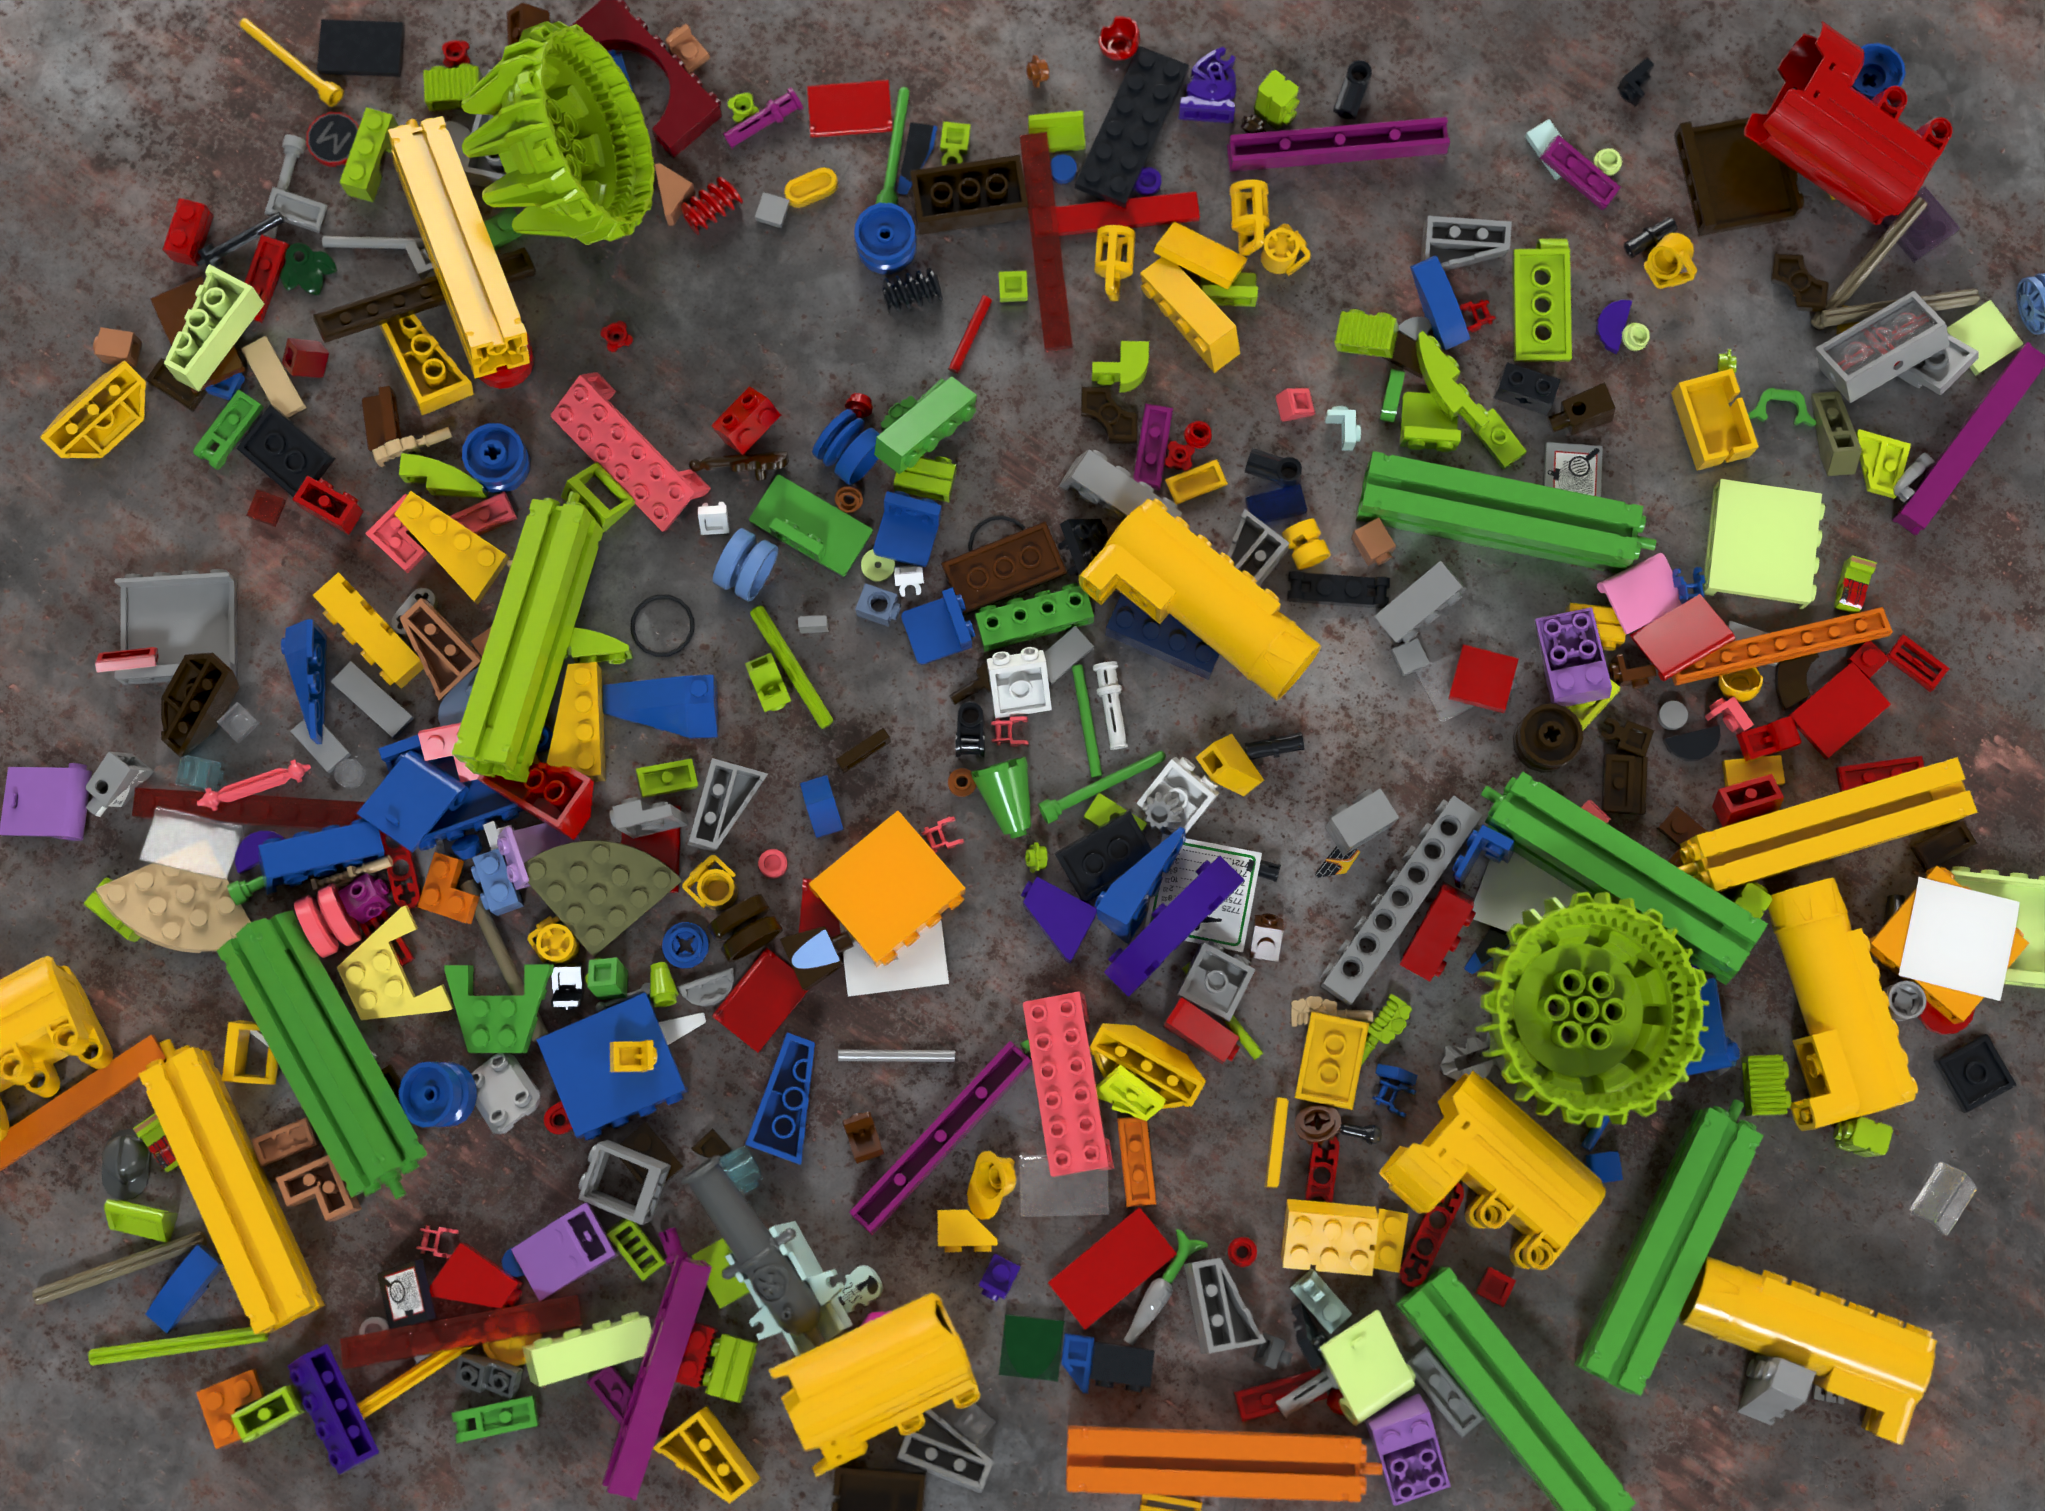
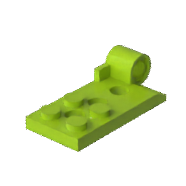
(1554, 259)

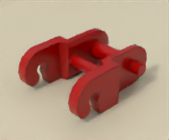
(1473, 307)

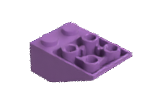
(1573, 658)
(564, 1251)
(1407, 1449)

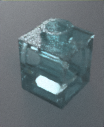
(199, 773)
(742, 1169)

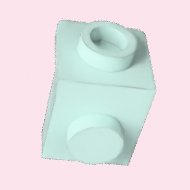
(1349, 430)

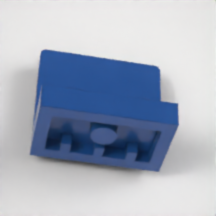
(1493, 843)

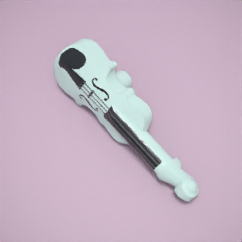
(860, 1287)

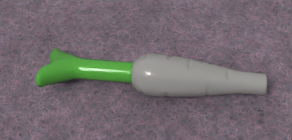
(1161, 1288)

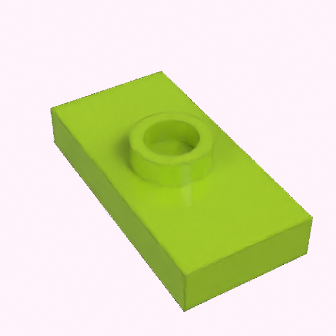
(1501, 441)
(1104, 810)

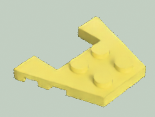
(378, 980)

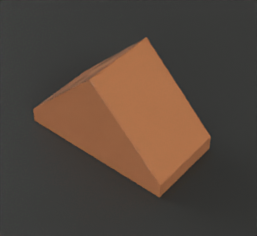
(673, 192)

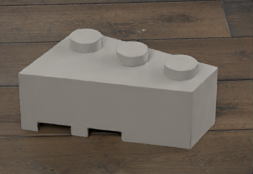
(722, 801)
(1773, 1387)
(945, 1454)

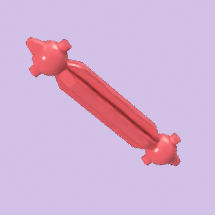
(253, 785)

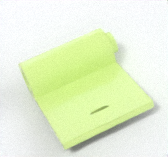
(1367, 1368)

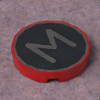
(332, 138)

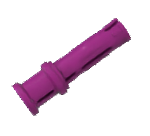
(774, 111)

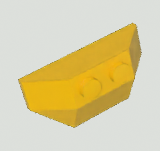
(99, 415)
(1150, 1060)

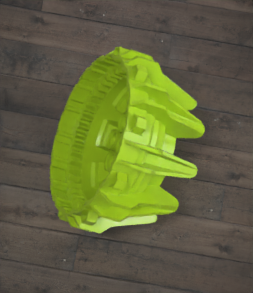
(564, 136)
(1640, 975)

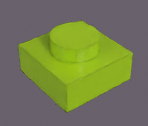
(1013, 286)

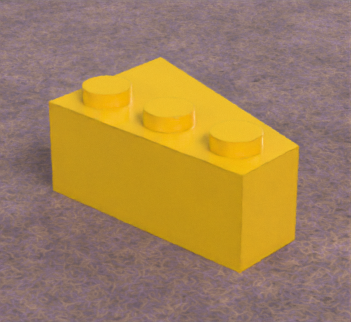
(709, 1455)

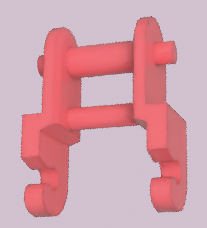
(998, 738)
(928, 832)
(424, 1244)

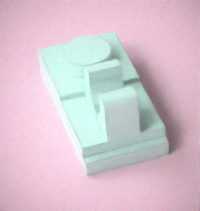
(1320, 1301)

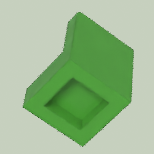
(607, 978)

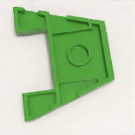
(497, 1022)

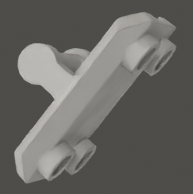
(504, 1092)

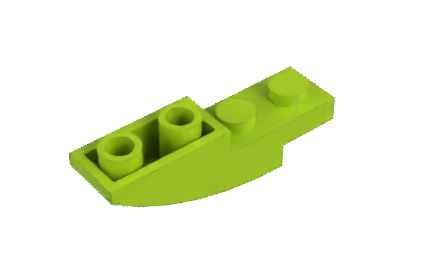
(1440, 377)
(597, 647)

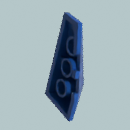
(306, 658)
(668, 704)
(1127, 898)

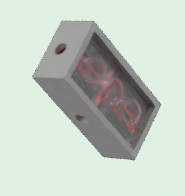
(1882, 346)

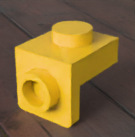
(632, 1056)

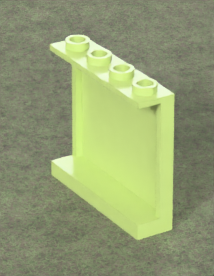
(1763, 542)
(2029, 966)

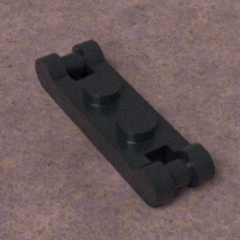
(1338, 589)

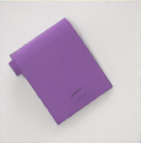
(46, 802)

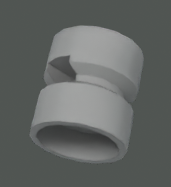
(1905, 1000)

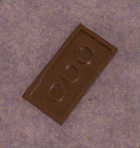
(171, 311)
(1004, 567)

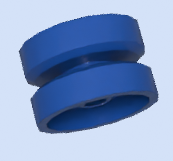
(885, 238)
(494, 442)
(437, 1094)

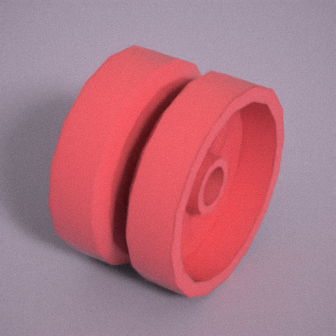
(326, 921)

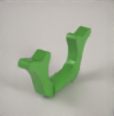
(1783, 395)

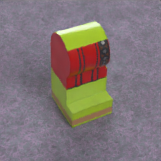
(1853, 584)
(156, 1141)

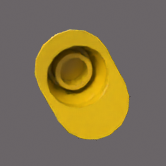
(990, 1182)

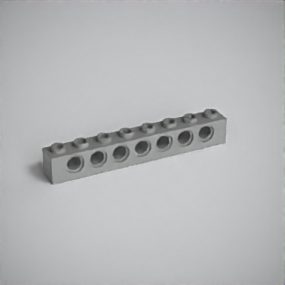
(1463, 820)

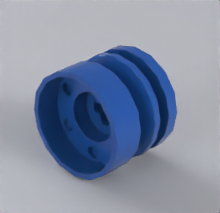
(1880, 70)
(847, 446)

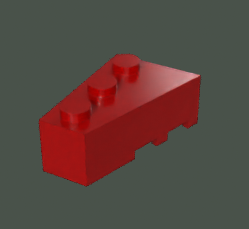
(1438, 932)

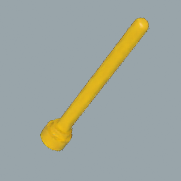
(329, 91)

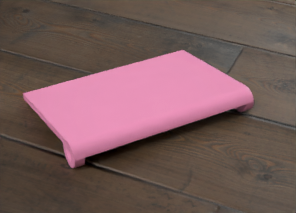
(1641, 592)

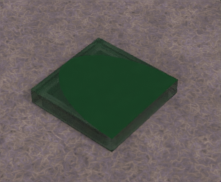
(1031, 1347)

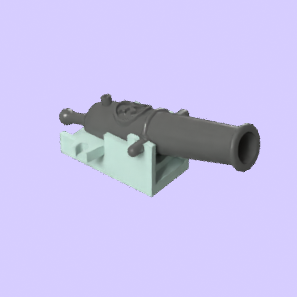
(772, 1264)

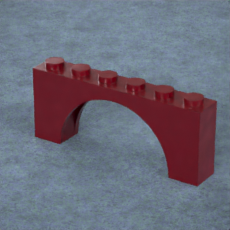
(689, 105)

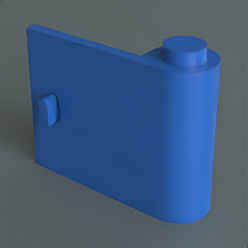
(415, 796)
(1719, 1049)

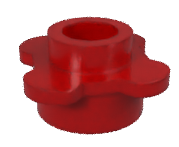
(452, 47)
(611, 330)
(1173, 461)

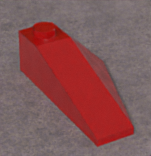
(551, 794)

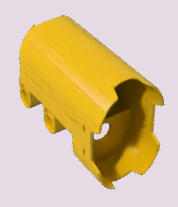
(42, 1022)
(1508, 1163)
(876, 1381)

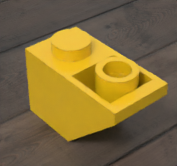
(1230, 766)
(961, 1229)

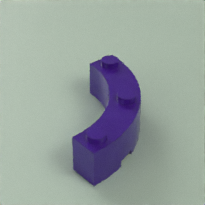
(1173, 925)

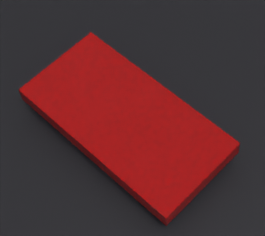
(1112, 1268)

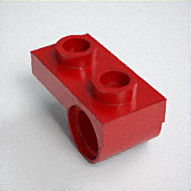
(1769, 738)

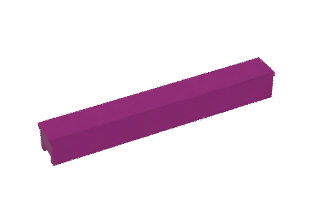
(1338, 144)
(1971, 439)
(941, 1138)
(656, 1377)

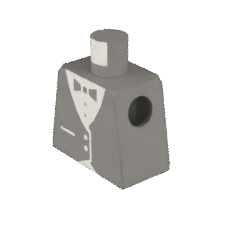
(116, 781)

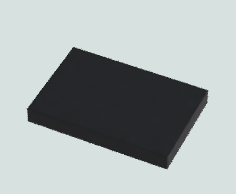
(360, 48)
(284, 451)
(1103, 855)

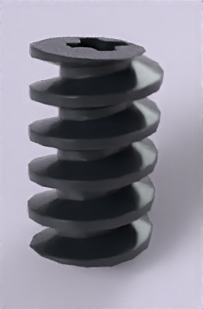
(911, 290)

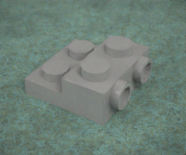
(1942, 368)
(640, 819)
(1216, 980)

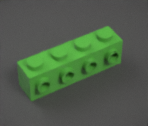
(925, 425)
(1034, 617)

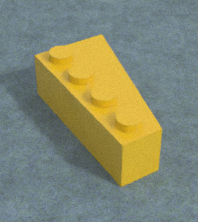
(1191, 312)
(425, 366)
(457, 549)
(369, 630)
(579, 723)

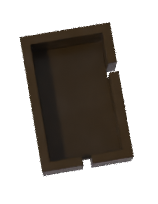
(878, 1489)

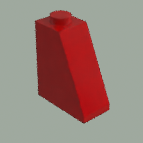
(1202, 1031)
(475, 1280)

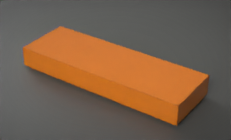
(1136, 1161)

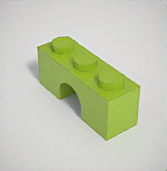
(362, 172)

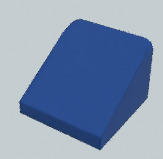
(1605, 1166)

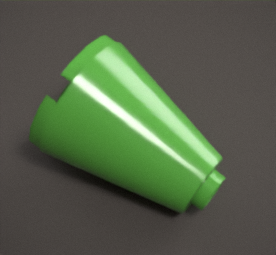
(1007, 794)

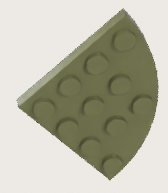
(599, 887)

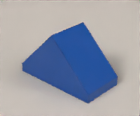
(821, 806)

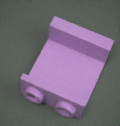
(524, 844)

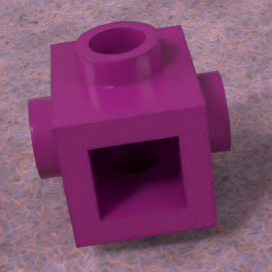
(365, 897)

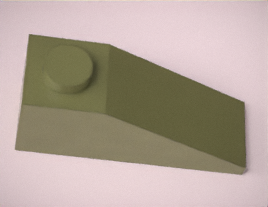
(1835, 434)

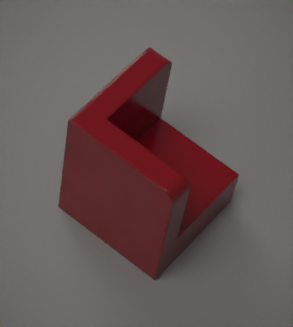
(305, 358)

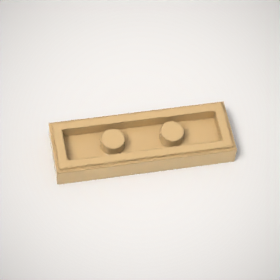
(273, 377)

